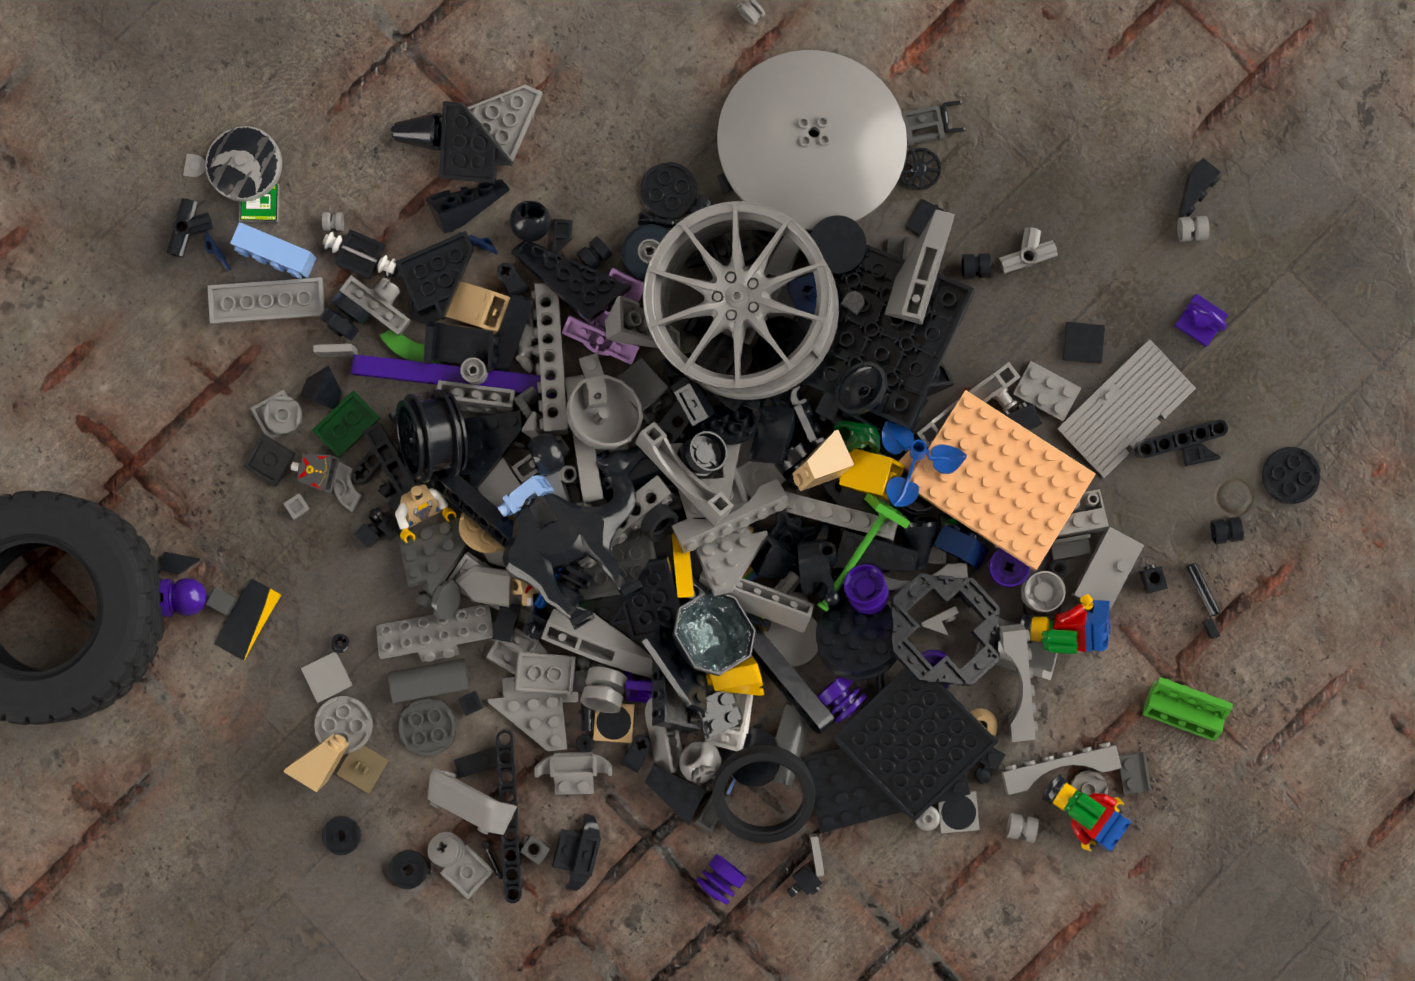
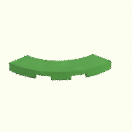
(405, 347)

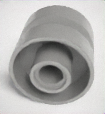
(1042, 591)
(604, 689)

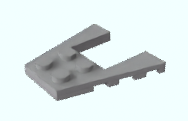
(718, 484)

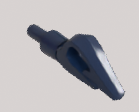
(483, 243)
(215, 250)

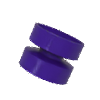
(866, 589)

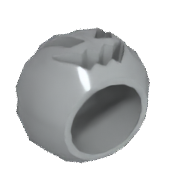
(700, 762)

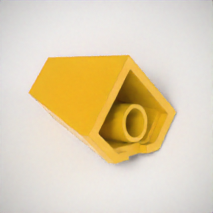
(741, 679)

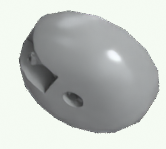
(602, 412)

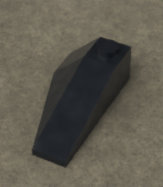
(460, 207)
(640, 476)

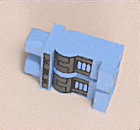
(525, 495)

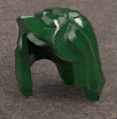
(859, 436)

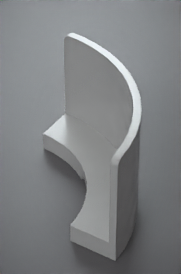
(1041, 662)

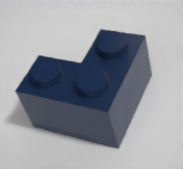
(962, 546)

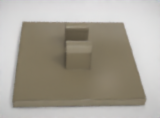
(363, 768)

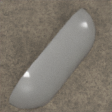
(664, 743)

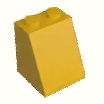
(870, 473)

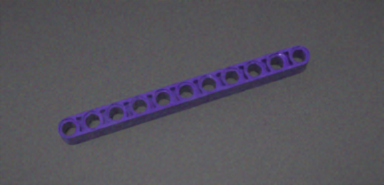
(431, 373)

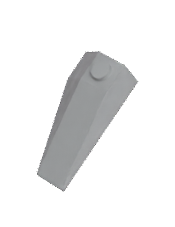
(629, 326)

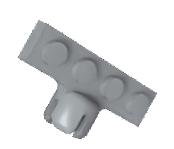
(378, 302)

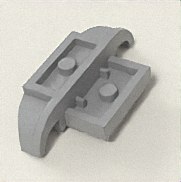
(505, 653)
(573, 771)

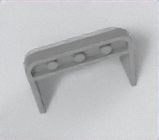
(468, 803)

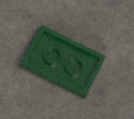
(346, 424)

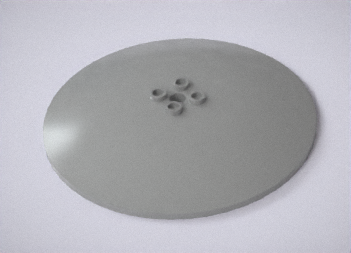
(777, 162)

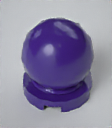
(183, 597)

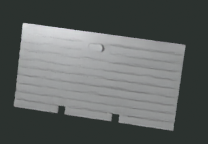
(1126, 408)

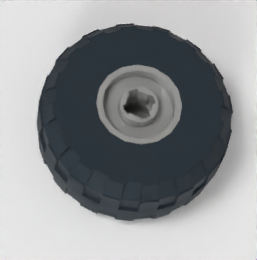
(639, 248)

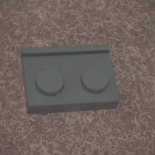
(1134, 773)

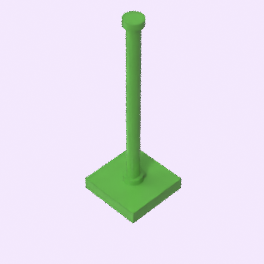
(885, 512)

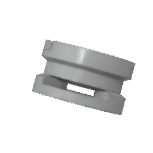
(751, 11)

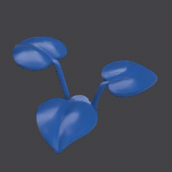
(896, 439)

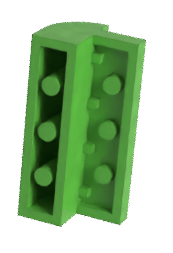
(1186, 708)

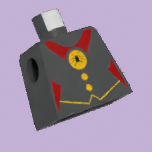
(316, 471)

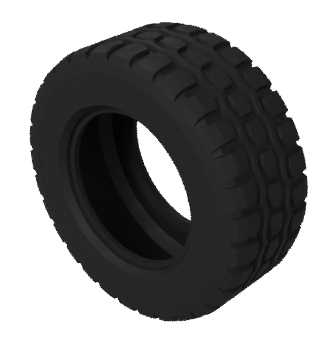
(126, 616)

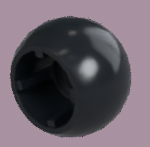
(530, 221)
(547, 453)

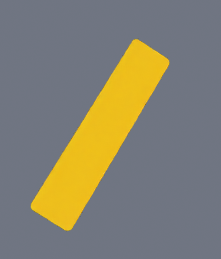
(682, 571)

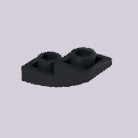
(506, 622)

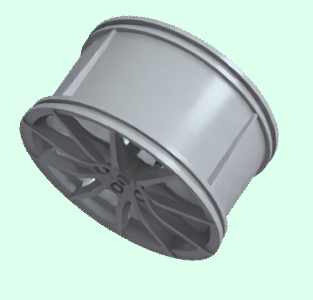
(739, 298)

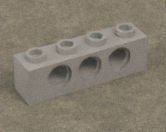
(480, 398)

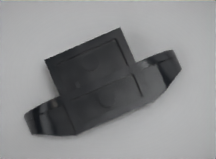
(805, 415)
(578, 852)

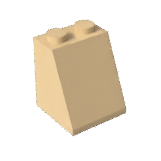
(824, 464)
(318, 763)

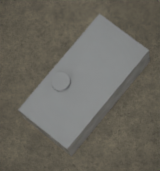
(1108, 567)

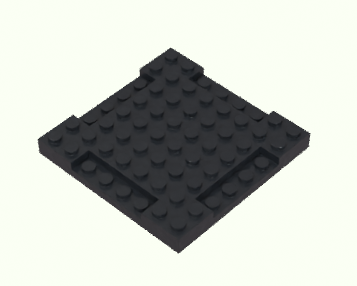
(903, 348)

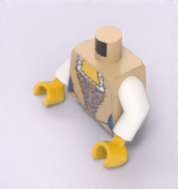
(418, 506)

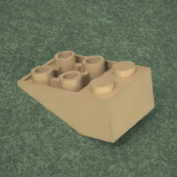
(478, 307)

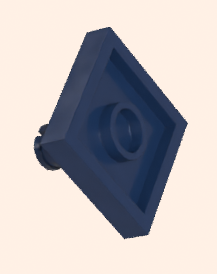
(804, 293)

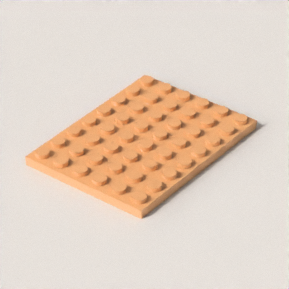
(1010, 484)

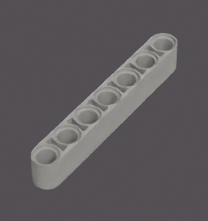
(586, 457)

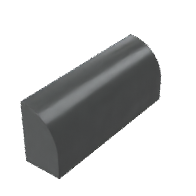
(428, 680)
(792, 736)

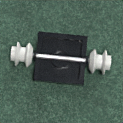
(359, 254)

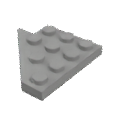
(508, 116)
(535, 714)

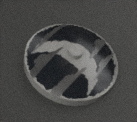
(243, 163)

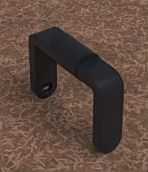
(945, 120)

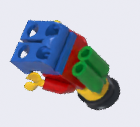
(1072, 629)
(1091, 815)

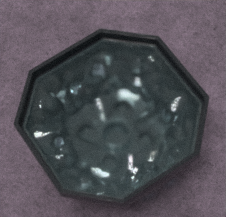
(713, 633)

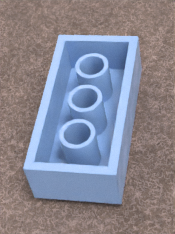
(273, 250)

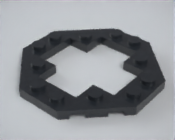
(945, 670)

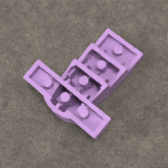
(594, 334)

